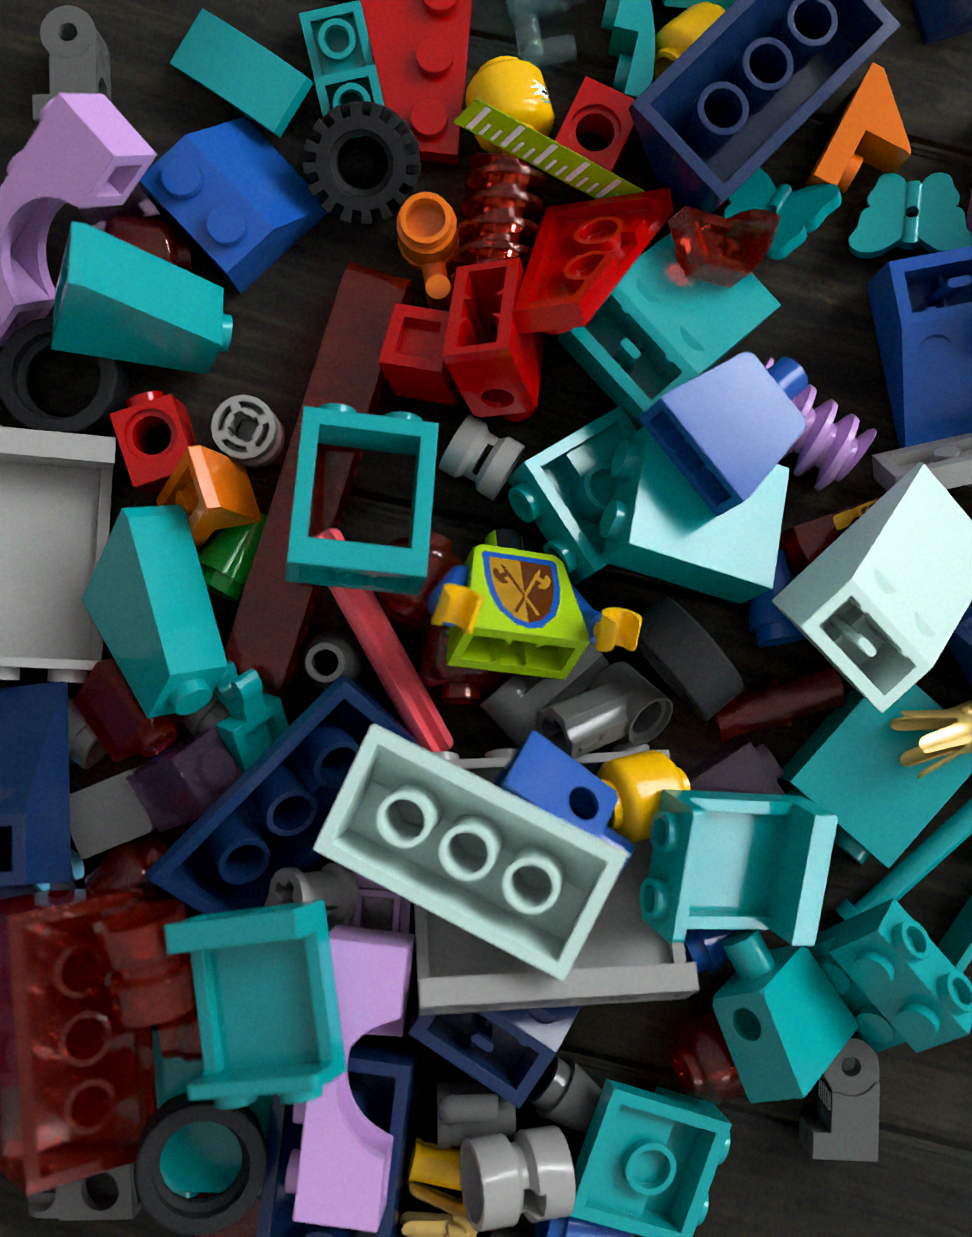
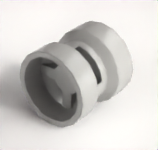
(254, 442)
(468, 451)

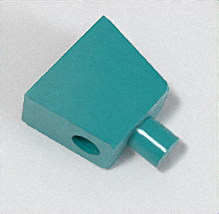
(779, 1017)

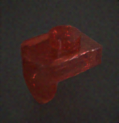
(720, 247)

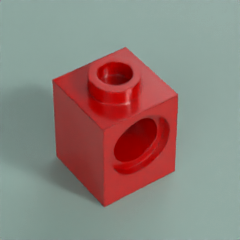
(601, 112)
(414, 352)
(132, 426)

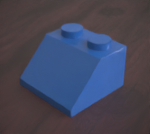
(233, 198)

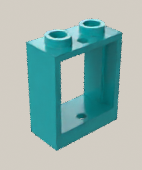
(354, 563)

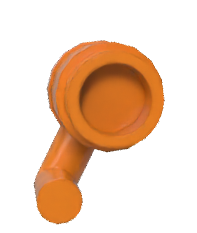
(428, 243)

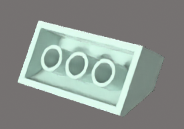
(469, 851)

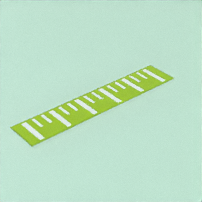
(542, 151)

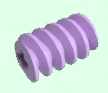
(826, 444)

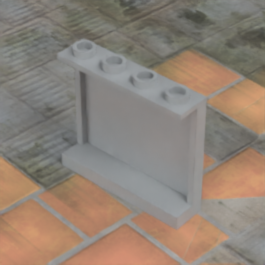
(50, 542)
(616, 964)

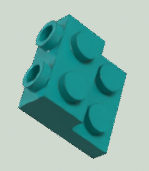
(569, 490)
(895, 979)
(649, 1161)

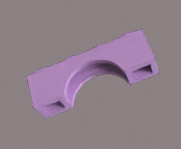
(76, 156)
(343, 1156)

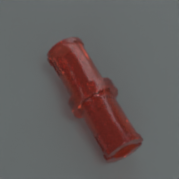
(780, 703)

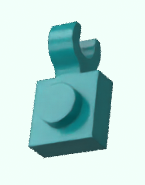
(254, 716)

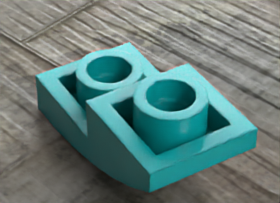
(632, 42)
(341, 55)
(241, 72)

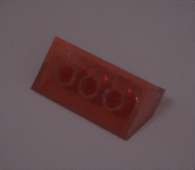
(68, 1074)

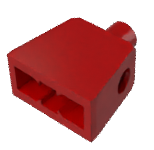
(492, 370)

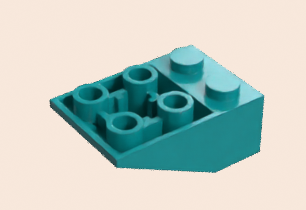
(663, 329)

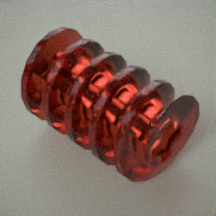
(496, 210)

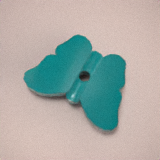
(799, 210)
(885, 222)

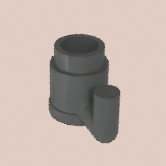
(471, 1111)

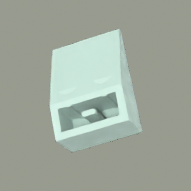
(888, 589)

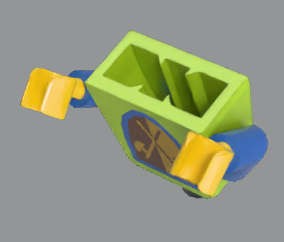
(521, 612)

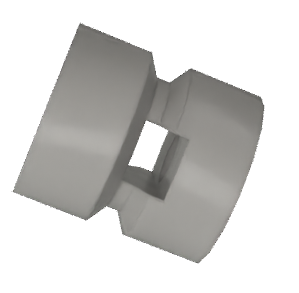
(516, 1178)

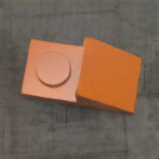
(865, 132)
(211, 491)

